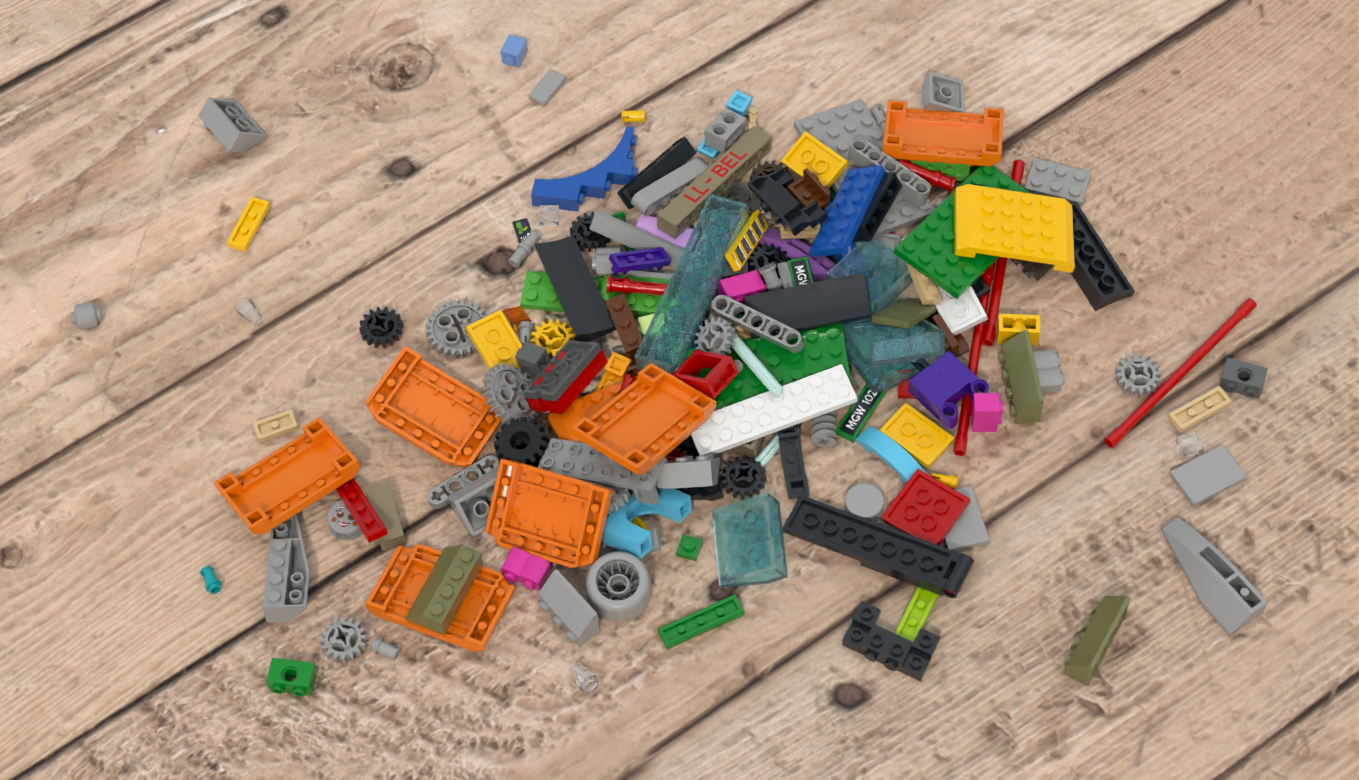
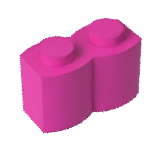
(526, 569)

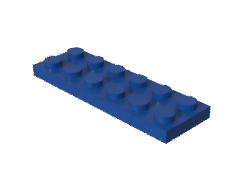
(847, 211)

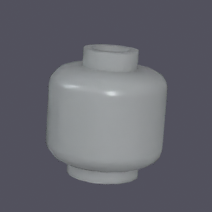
(85, 316)

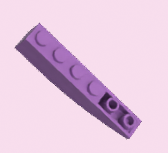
(797, 249)

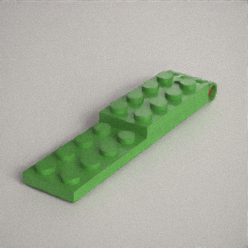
(540, 295)

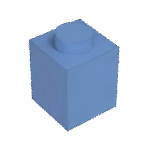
(514, 51)

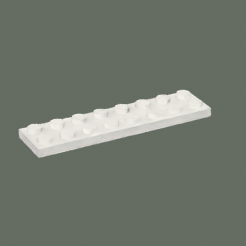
(770, 413)

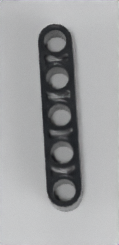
(668, 161)

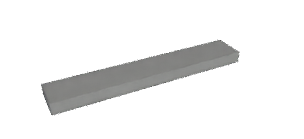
(633, 236)

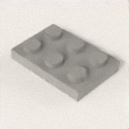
(1058, 181)

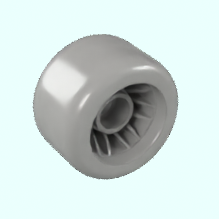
(613, 572)

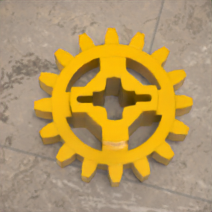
(550, 336)

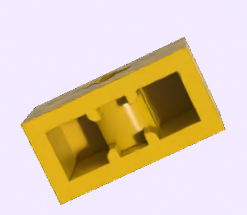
(1013, 324)

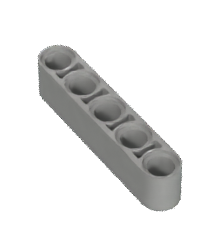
(671, 185)
(913, 186)
(763, 331)

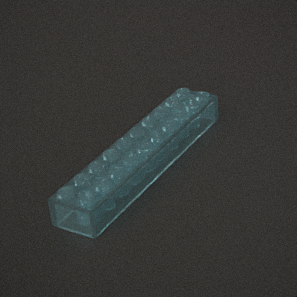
(692, 285)

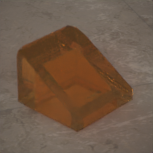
(515, 316)

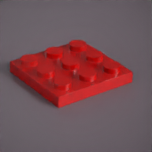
(926, 508)

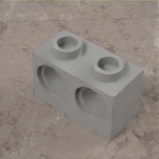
(724, 130)

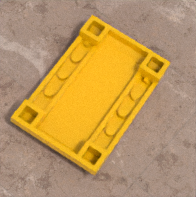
(1013, 226)

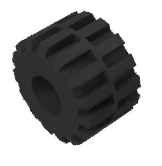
(522, 441)

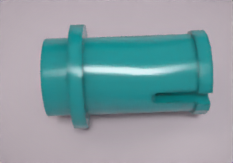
(213, 585)

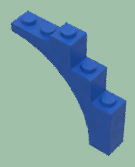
(596, 182)

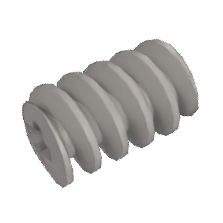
(823, 430)

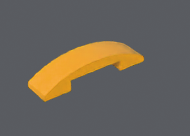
(614, 371)

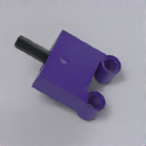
(943, 385)

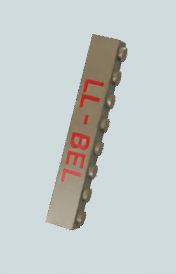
(715, 180)

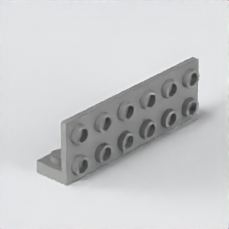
(590, 465)

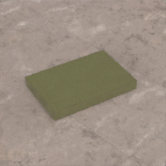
(903, 314)

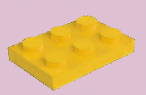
(817, 157)
(495, 340)
(917, 435)

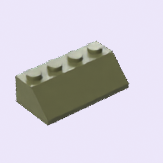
(1021, 379)
(446, 588)
(1097, 638)

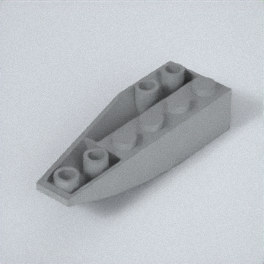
(689, 472)
(286, 573)
(1214, 578)

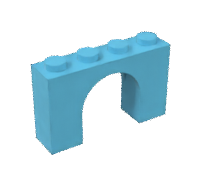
(630, 538)

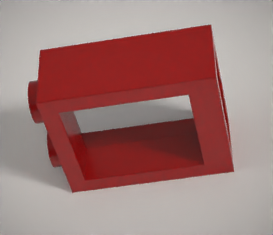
(722, 368)

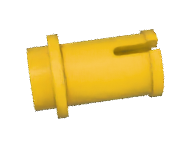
(634, 116)
(951, 481)

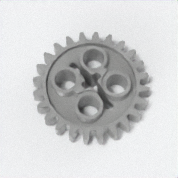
(440, 336)
(505, 393)

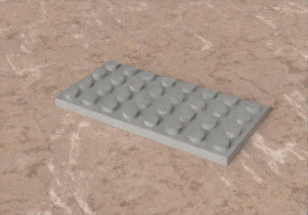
(836, 130)

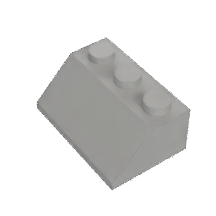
(231, 124)
(473, 502)
(568, 609)

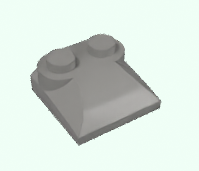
(942, 93)

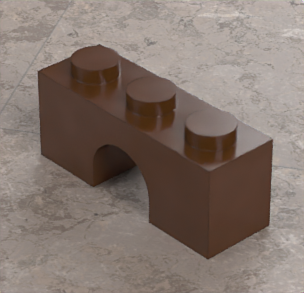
(625, 324)

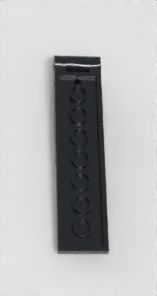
(880, 547)

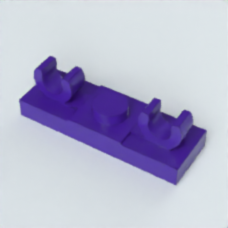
(639, 260)

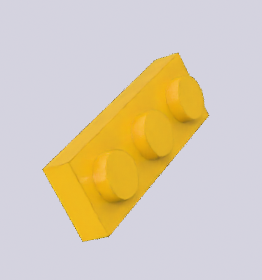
(248, 224)

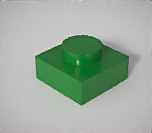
(689, 547)

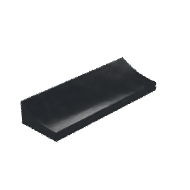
(1094, 265)
(575, 289)
(815, 303)

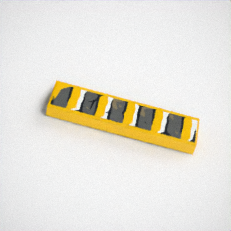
(746, 240)

